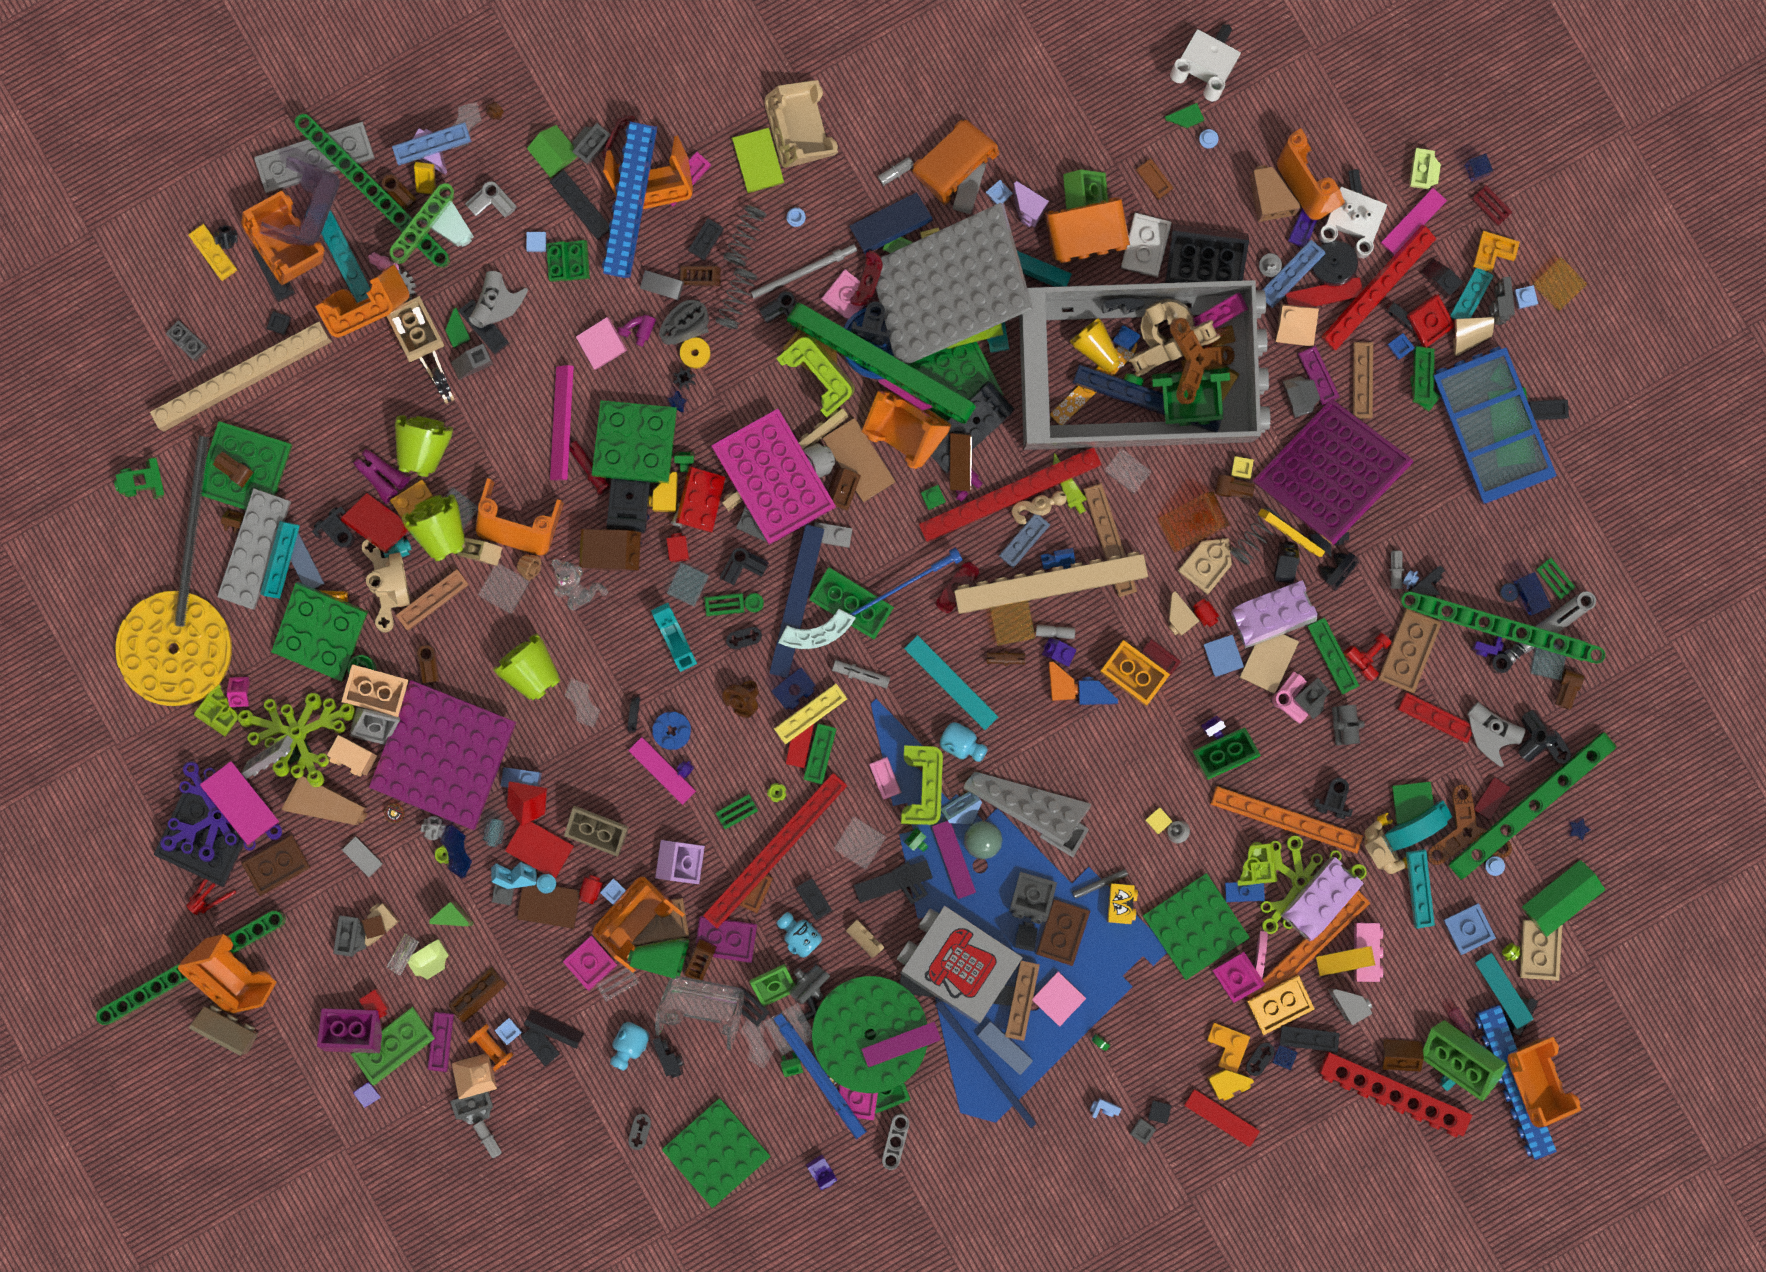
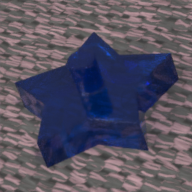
(677, 401)
(1579, 829)

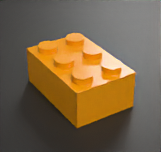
(1134, 673)

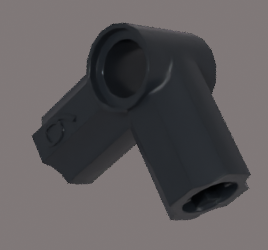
(776, 308)
(734, 568)
(1537, 728)

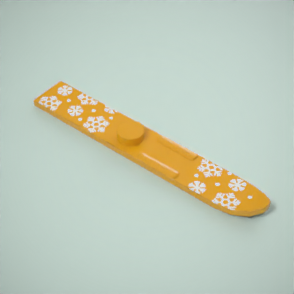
(1081, 395)

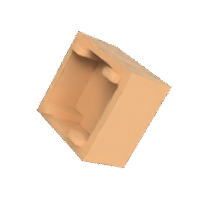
(352, 755)

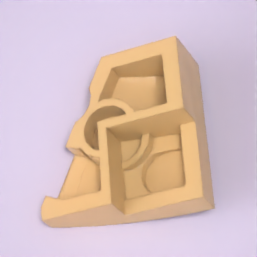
(1471, 333)
(864, 939)

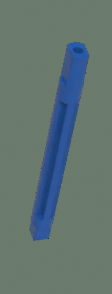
(820, 1077)

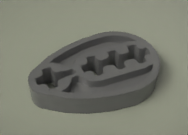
(680, 314)

